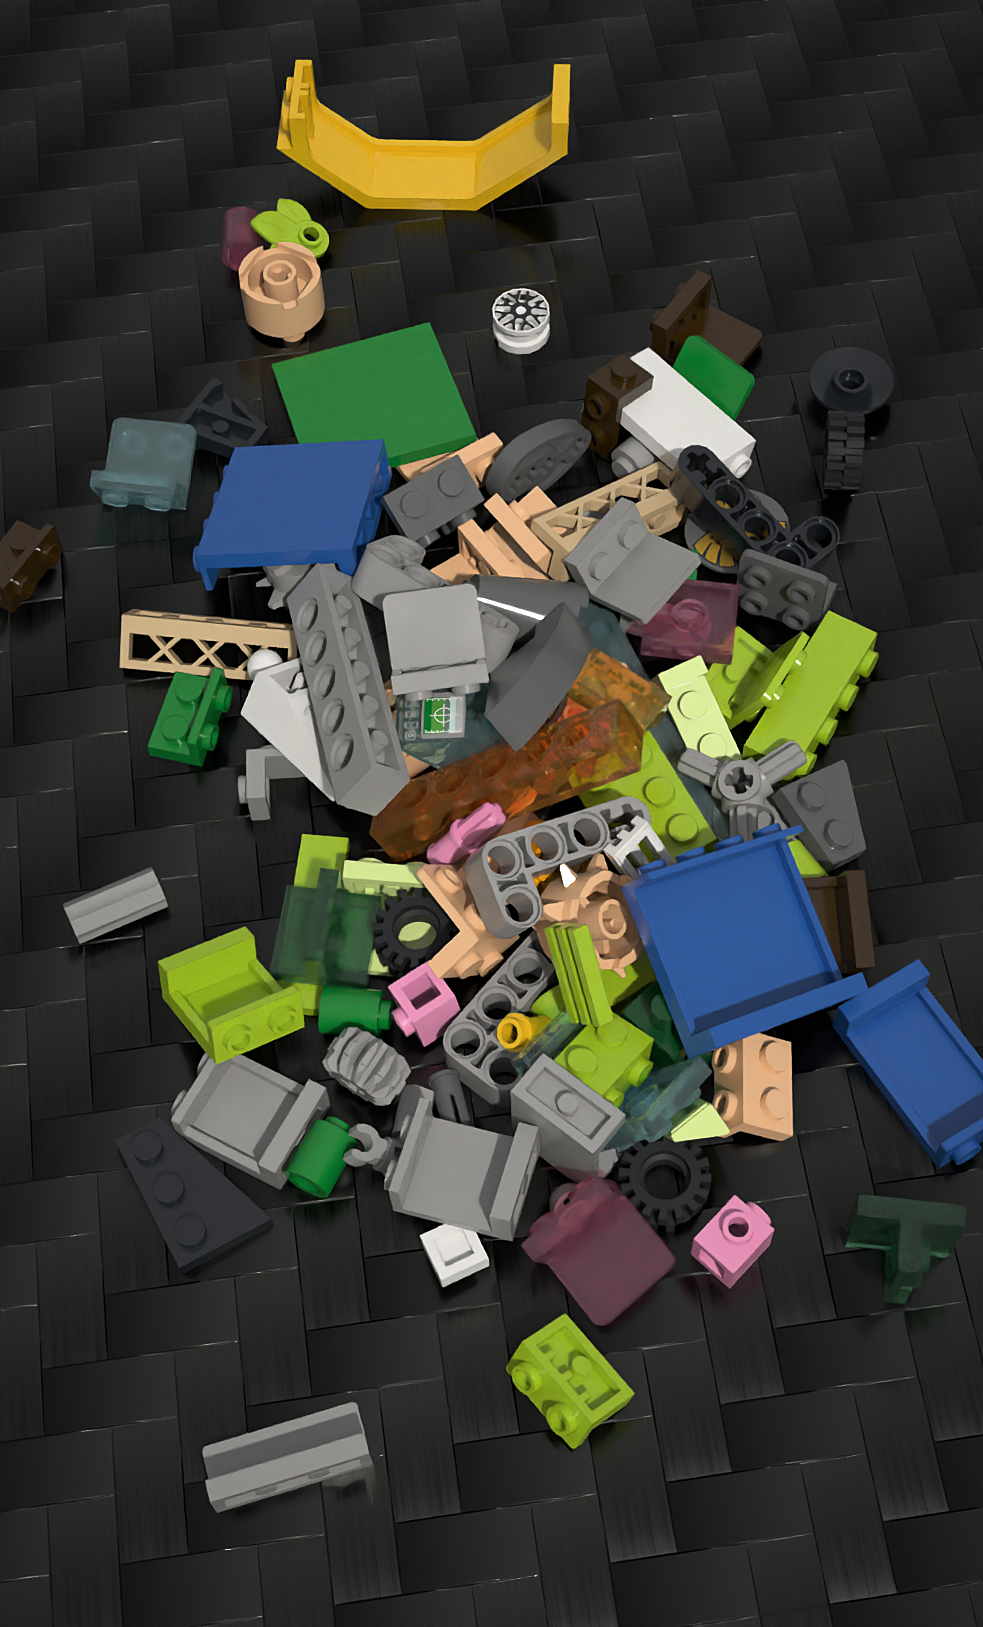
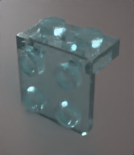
(147, 465)

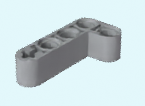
(396, 567)
(521, 866)
(477, 1029)

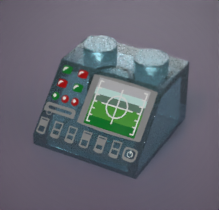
(446, 726)

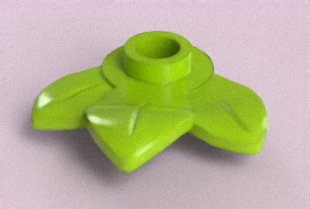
(290, 225)

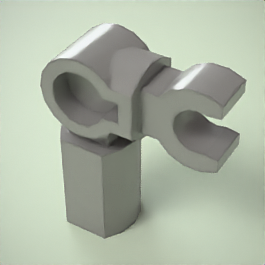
(381, 1151)

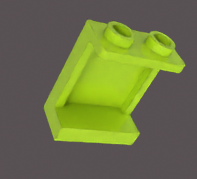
(229, 996)

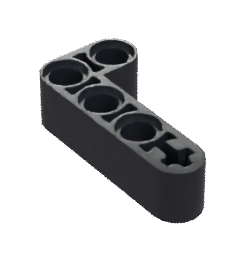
(703, 479)

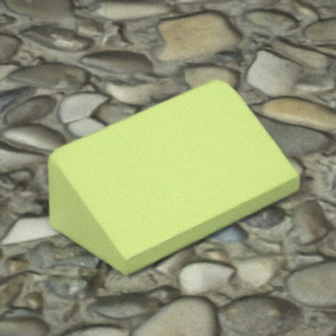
(696, 1122)

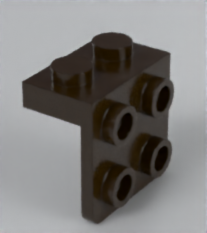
(692, 315)

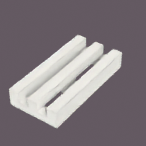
(628, 845)

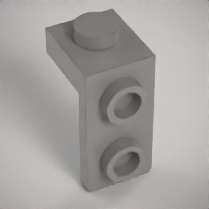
(262, 766)

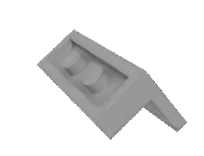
(285, 1457)

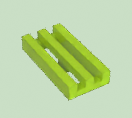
(578, 973)

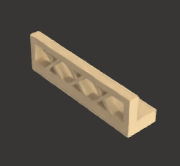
(658, 508)
(198, 629)

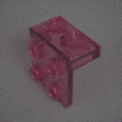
(600, 1249)

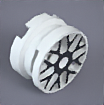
(521, 324)

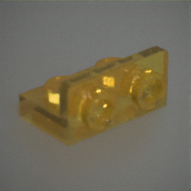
(607, 679)

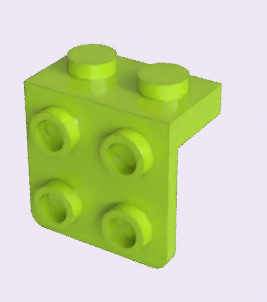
(753, 676)

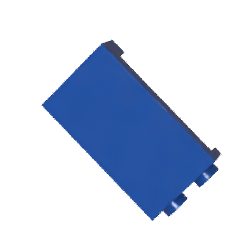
(918, 1062)

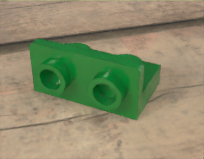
(190, 717)

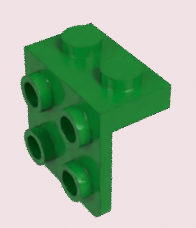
(714, 375)

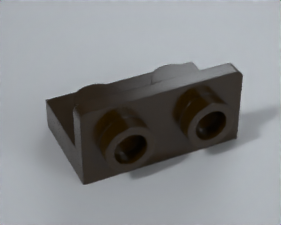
(24, 560)

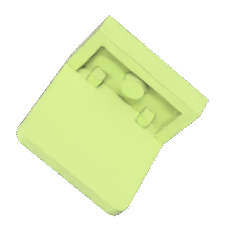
(385, 880)

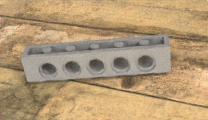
(347, 692)

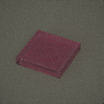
(695, 623)

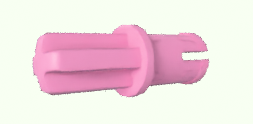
(466, 835)

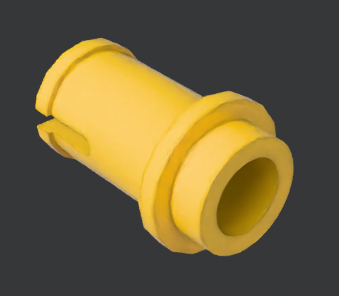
(519, 1030)

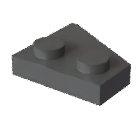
(827, 813)

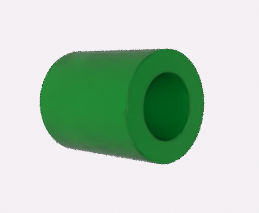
(353, 1007)
(320, 1157)

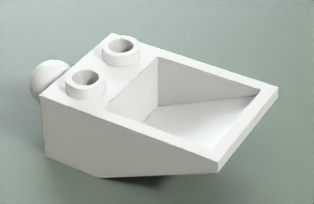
(284, 714)

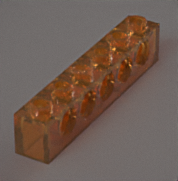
(548, 769)

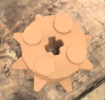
(599, 902)

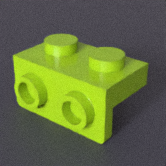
(609, 1058)

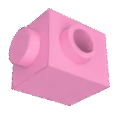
(423, 1004)
(733, 1240)

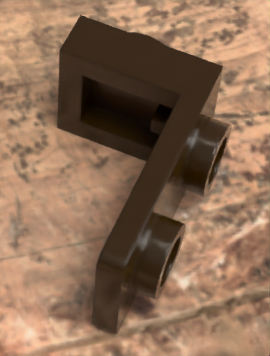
(605, 397)

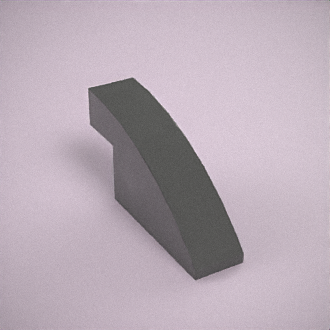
(537, 676)

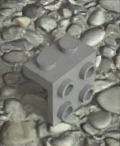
(435, 641)

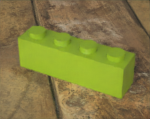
(816, 692)

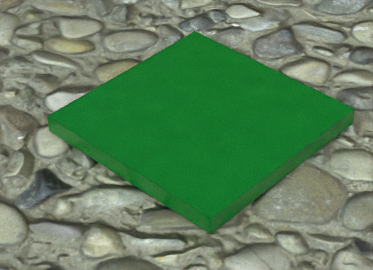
(378, 390)

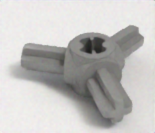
(723, 777)

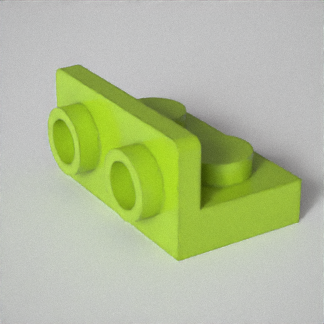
(568, 1380)

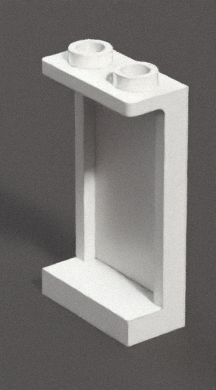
(681, 416)

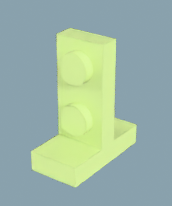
(696, 711)

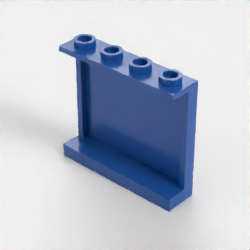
(295, 507)
(735, 940)

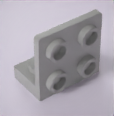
(629, 565)

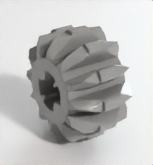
(366, 1066)

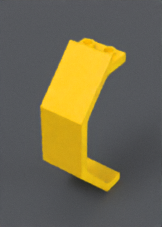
(421, 171)

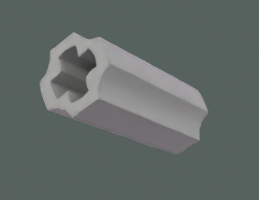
(115, 905)

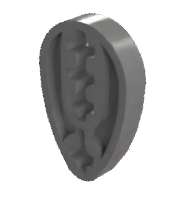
(537, 459)

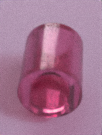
(238, 236)

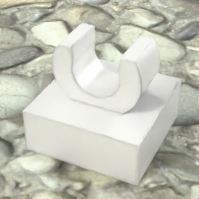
(454, 1252)

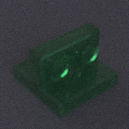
(325, 934)
(908, 1233)

